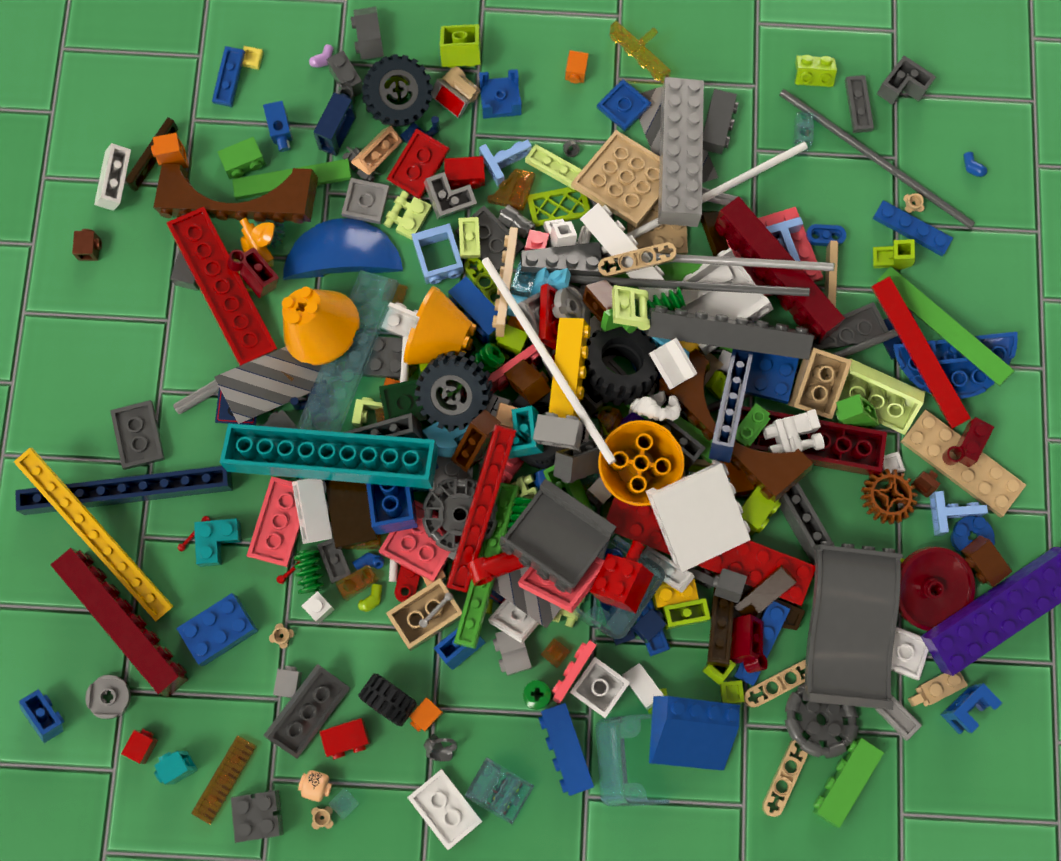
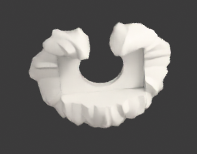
(651, 407)

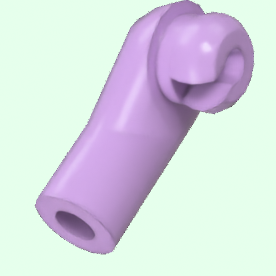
(320, 59)

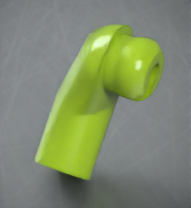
(371, 601)

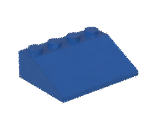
(692, 732)

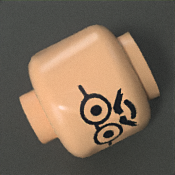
(314, 785)

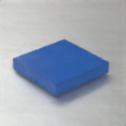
(623, 105)

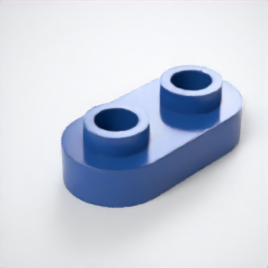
(825, 234)

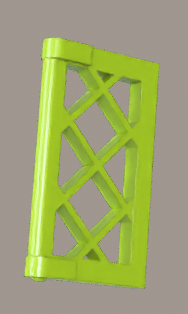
(554, 193)

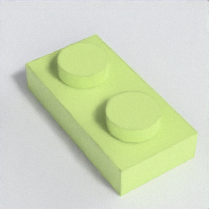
(469, 237)

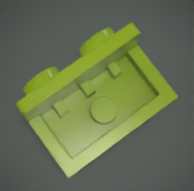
(815, 71)

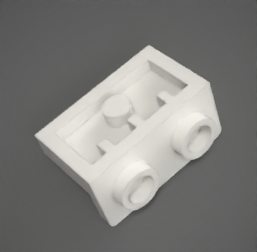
(400, 320)

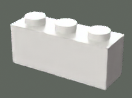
(112, 177)
(312, 510)

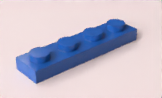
(912, 228)
(772, 623)

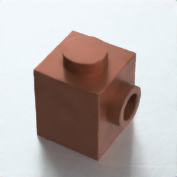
(86, 245)

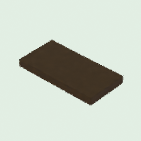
(349, 513)

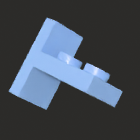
(503, 158)
(782, 233)
(941, 513)

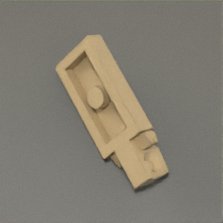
(937, 689)

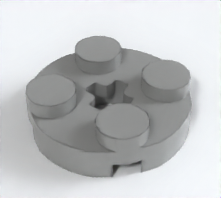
(568, 304)
(117, 705)

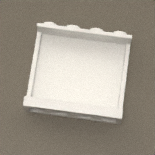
(731, 304)
(699, 516)

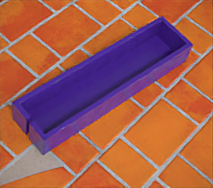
(996, 614)

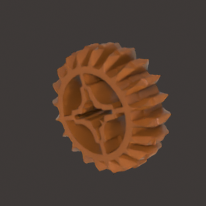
(883, 511)

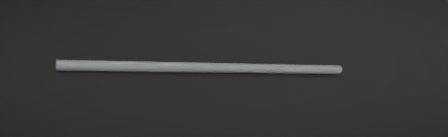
(751, 262)

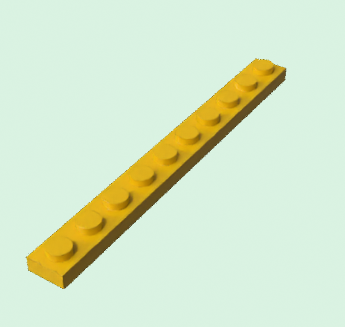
(93, 534)

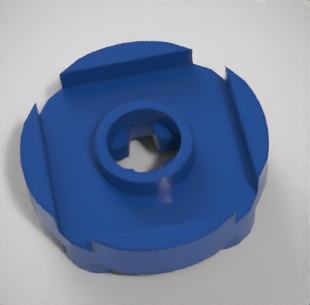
(969, 524)

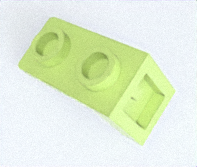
(360, 415)

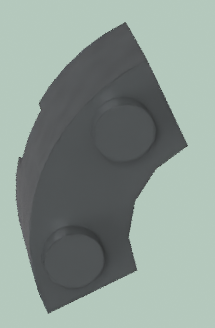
(368, 33)

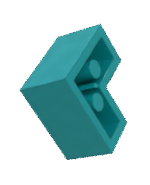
(524, 423)
(210, 536)

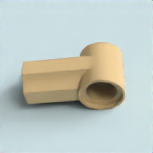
(457, 79)

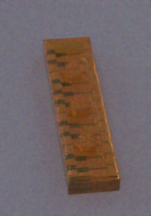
(223, 780)

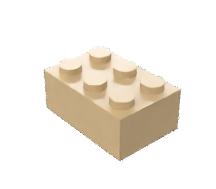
(820, 383)
(408, 614)

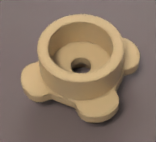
(917, 198)
(275, 636)
(317, 813)

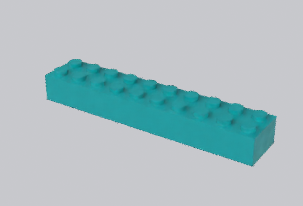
(330, 455)

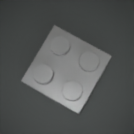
(365, 201)

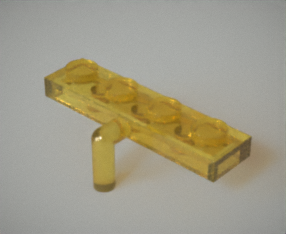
(638, 50)

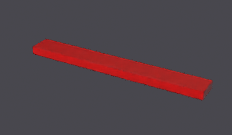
(920, 352)
(481, 506)

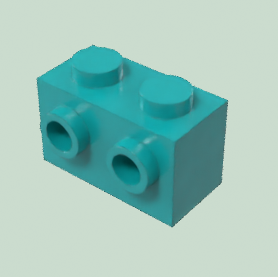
(174, 767)

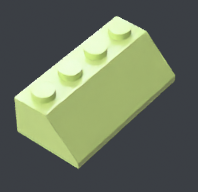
(893, 399)

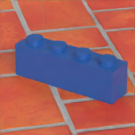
(566, 748)

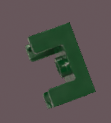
(400, 400)

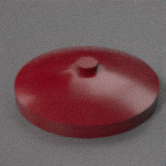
(934, 586)

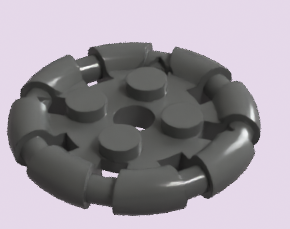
(447, 509)
(820, 733)

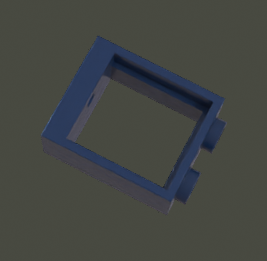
(335, 124)

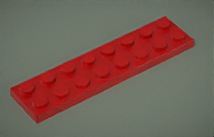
(221, 286)

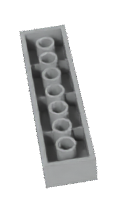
(681, 152)

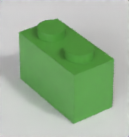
(241, 158)
(857, 412)

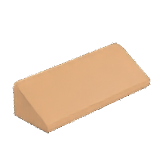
(377, 150)

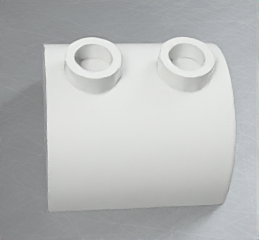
(599, 687)

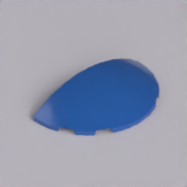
(341, 248)
(962, 374)

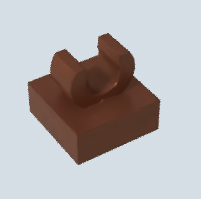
(926, 483)

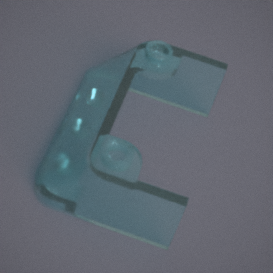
(618, 621)
(612, 762)

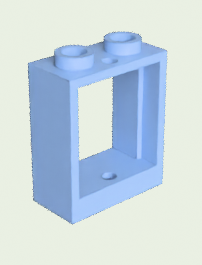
(432, 236)

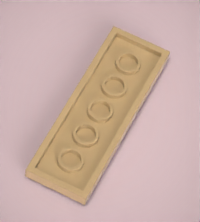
(983, 480)

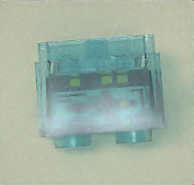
(499, 791)

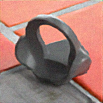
(436, 751)

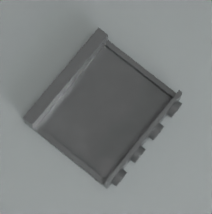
(557, 537)

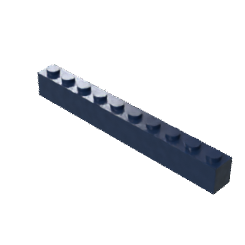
(132, 489)

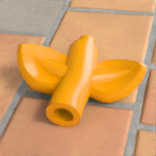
(257, 237)

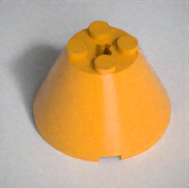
(318, 325)
(439, 330)
(653, 449)

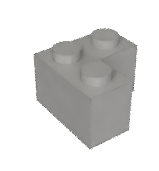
(446, 201)

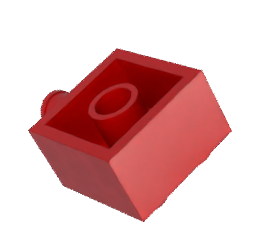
(623, 580)

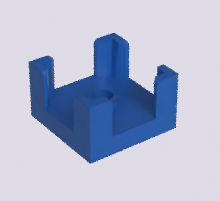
(500, 95)
(974, 696)

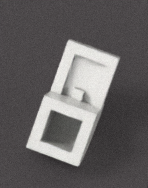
(560, 233)

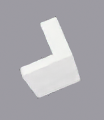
(673, 363)

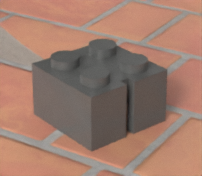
(254, 816)

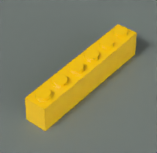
(570, 359)

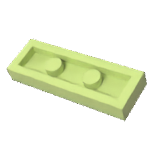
(552, 165)

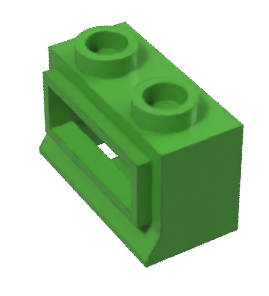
(752, 425)

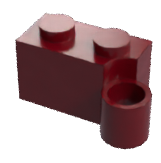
(254, 271)
(970, 443)
(748, 643)

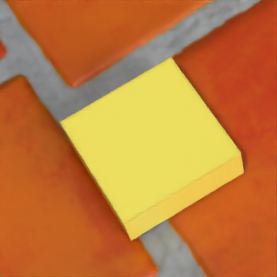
(252, 57)

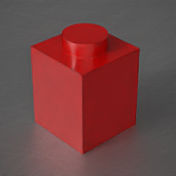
(140, 746)

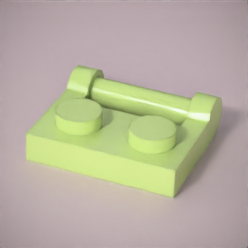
(624, 307)

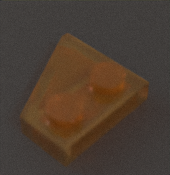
(514, 190)

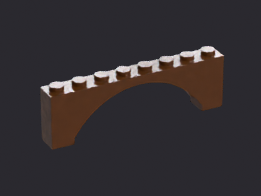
(287, 202)
(769, 471)

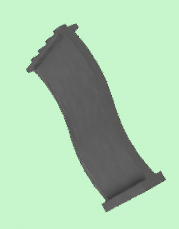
(852, 626)

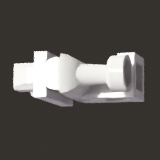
(788, 432)

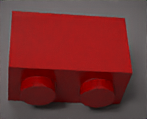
(465, 172)
(344, 738)

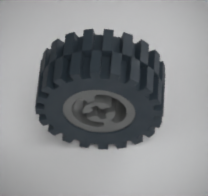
(375, 93)
(457, 409)

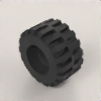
(387, 699)

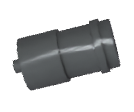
(512, 218)

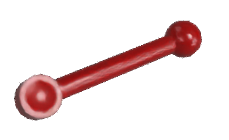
(181, 547)
(282, 578)

